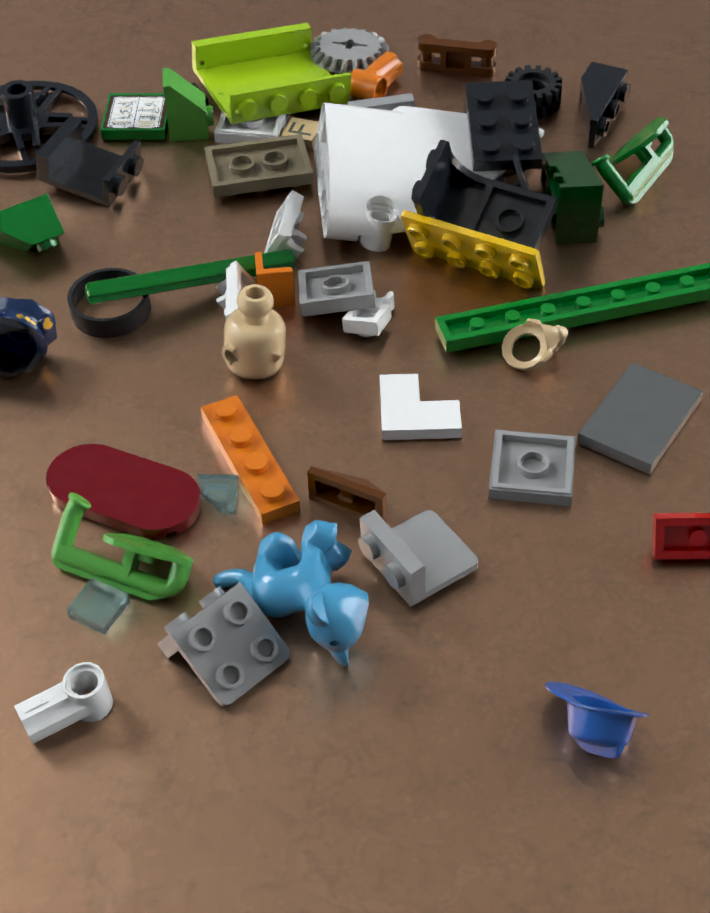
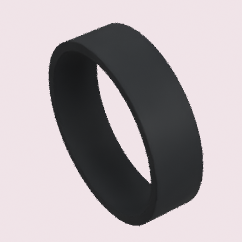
(105, 327)

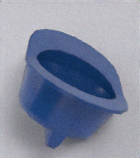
(596, 721)

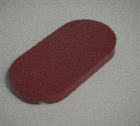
(125, 490)

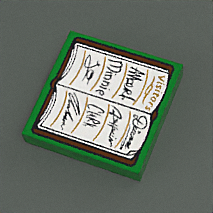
(135, 117)

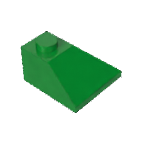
(30, 225)

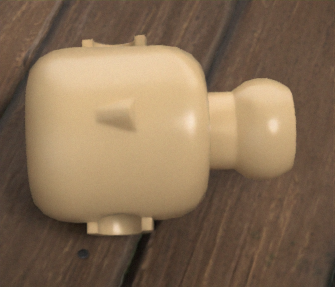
(254, 335)

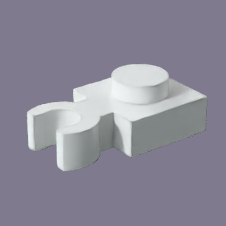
(370, 321)

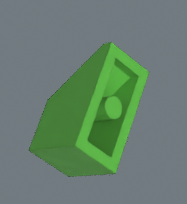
(185, 109)

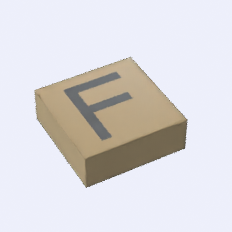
(305, 127)

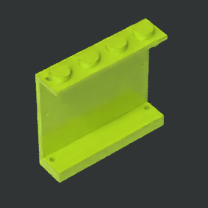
(266, 73)

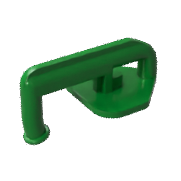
(652, 161)

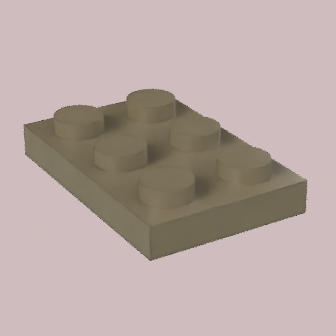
(258, 165)

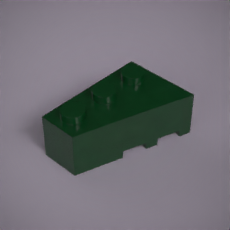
(578, 193)

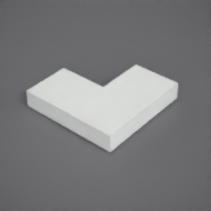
(409, 418)

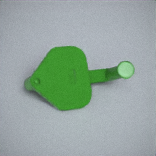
(118, 574)

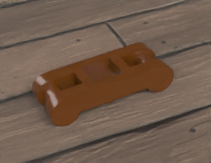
(456, 56)

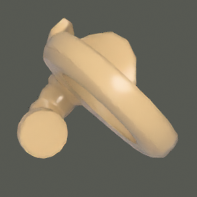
(550, 339)

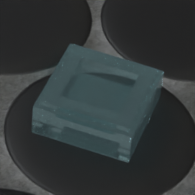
(98, 605)

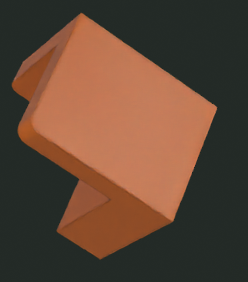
(277, 280)

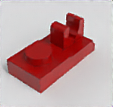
(681, 536)

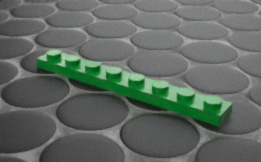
(576, 306)

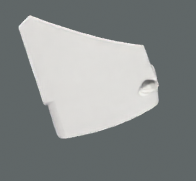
(372, 161)

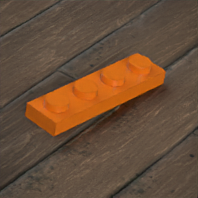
(250, 459)

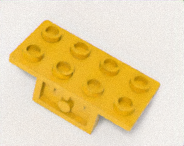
(474, 249)

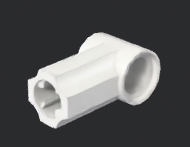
(65, 704)

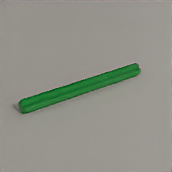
(179, 278)

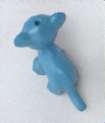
(298, 581)

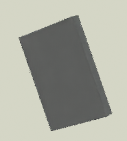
(640, 417)

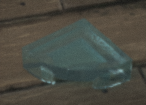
(220, 491)

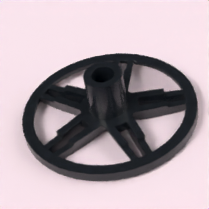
(28, 115)

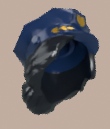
(24, 335)

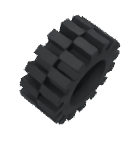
(546, 87)

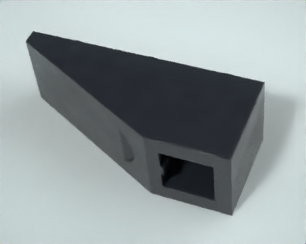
(600, 98)

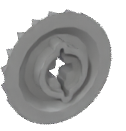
(347, 49)

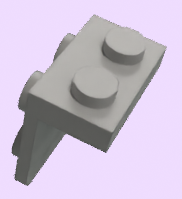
(416, 555)
(227, 643)

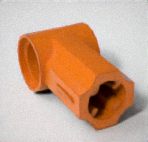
(376, 77)

